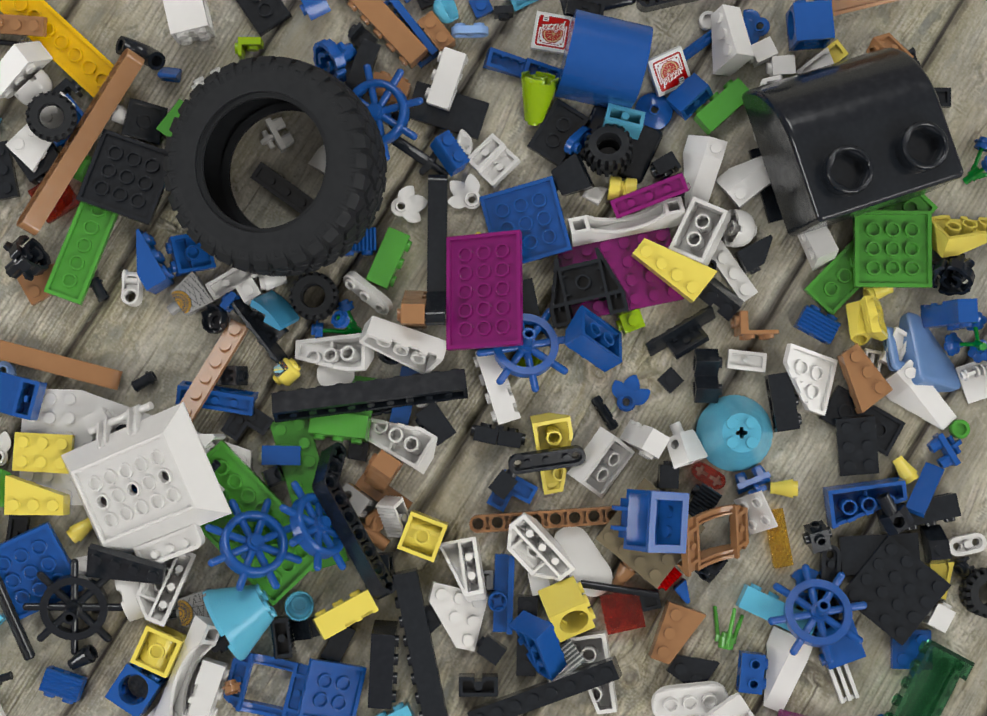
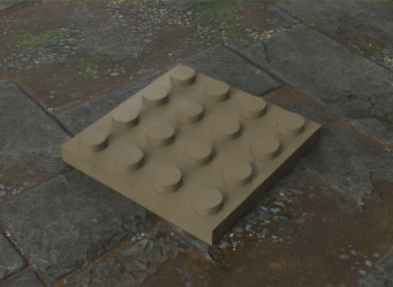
(651, 566)

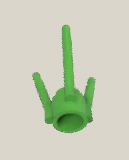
(727, 639)

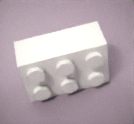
(700, 231)

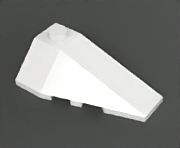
(701, 165)
(335, 352)
(918, 399)
(782, 668)

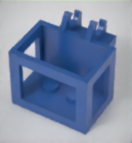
(653, 521)

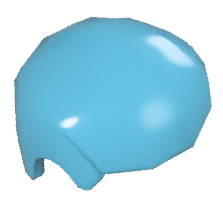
(445, 10)
(299, 605)

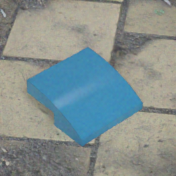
(277, 310)

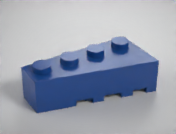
(854, 500)

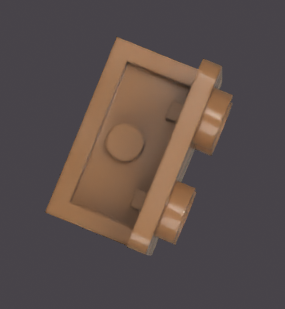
(740, 324)

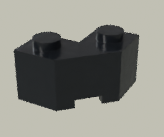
(706, 367)

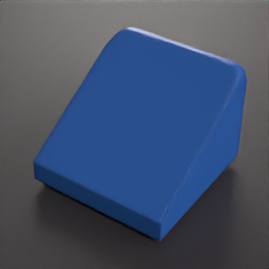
(170, 74)
(682, 590)

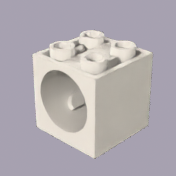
(189, 20)

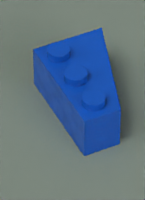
(952, 314)
(541, 643)

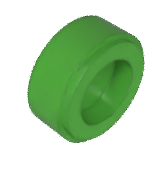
(959, 429)

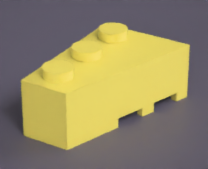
(29, 498)
(344, 613)

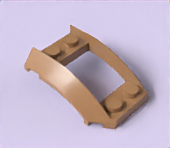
(739, 536)

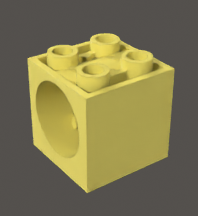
(422, 535)
(567, 608)
(158, 649)

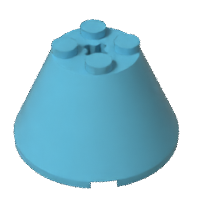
(718, 436)
(240, 616)

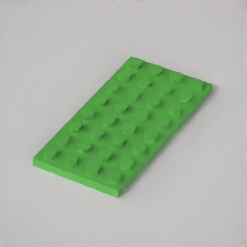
(250, 492)

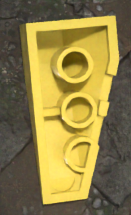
(957, 236)
(550, 432)

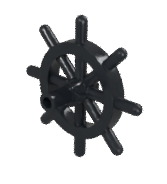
(73, 607)

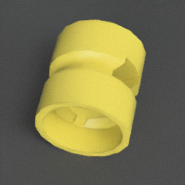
(618, 187)

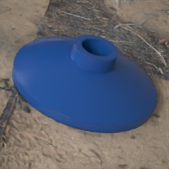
(655, 120)

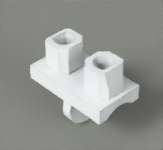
(274, 126)

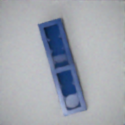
(514, 65)

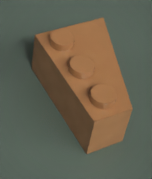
(413, 309)
(862, 378)
(381, 470)
(674, 630)

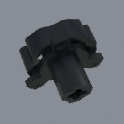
(26, 259)
(953, 275)

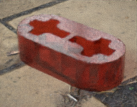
(705, 479)

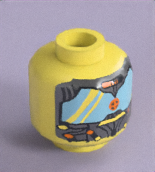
(286, 372)

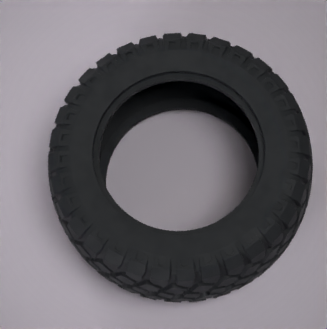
(203, 153)

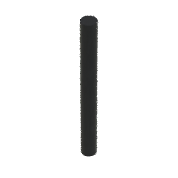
(620, 589)

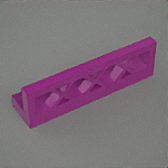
(650, 195)

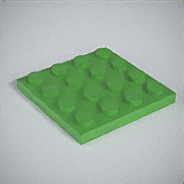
(892, 249)

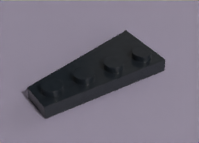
(117, 565)

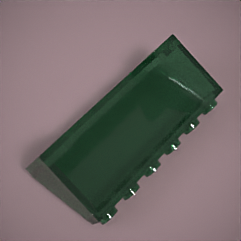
(929, 681)

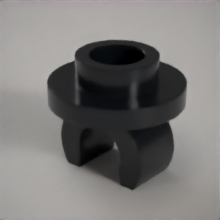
(962, 568)

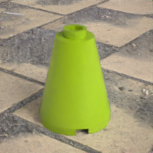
(537, 95)

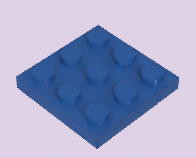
(331, 689)

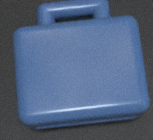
(929, 358)

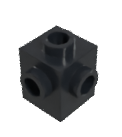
(817, 536)

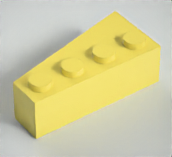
(674, 269)

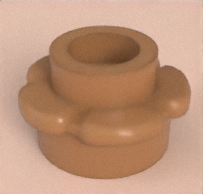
(231, 687)

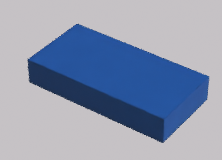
(281, 455)

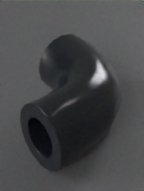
(153, 58)

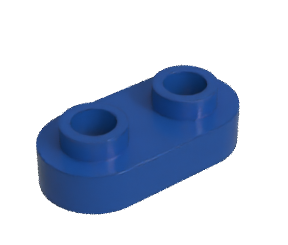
(577, 140)

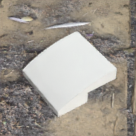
(493, 160)

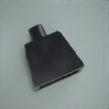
(572, 176)

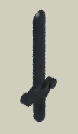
(428, 162)

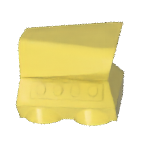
(866, 320)

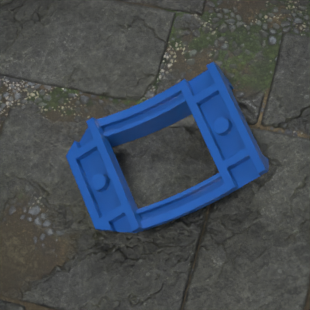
(241, 672)

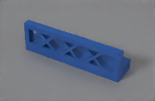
(415, 29)
(224, 399)
(504, 582)

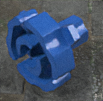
(333, 57)

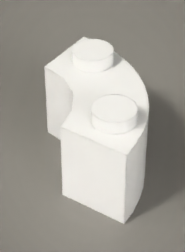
(129, 602)

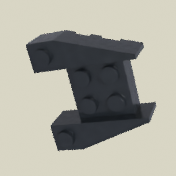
(582, 284)

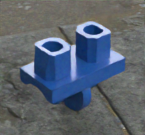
(948, 449)
(760, 478)

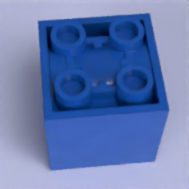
(810, 25)
(122, 696)

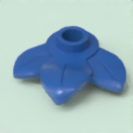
(751, 20)
(629, 390)

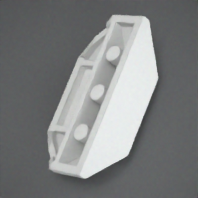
(537, 549)
(160, 599)

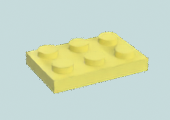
(41, 452)

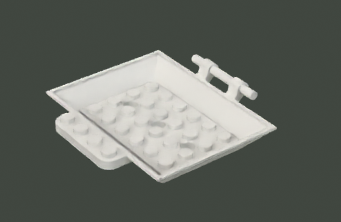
(163, 514)

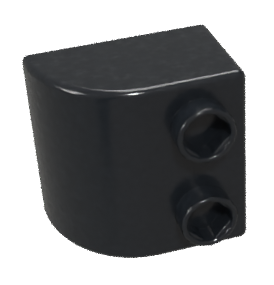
(851, 138)

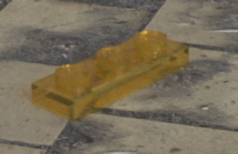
(779, 541)

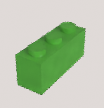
(720, 106)
(389, 258)
(341, 427)

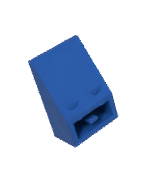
(151, 265)
(21, 396)

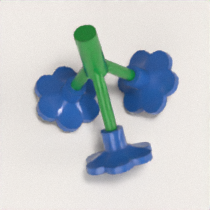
(977, 349)

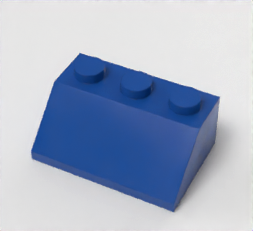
(594, 339)

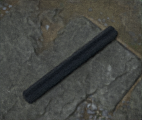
(15, 623)

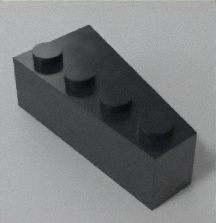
(382, 664)

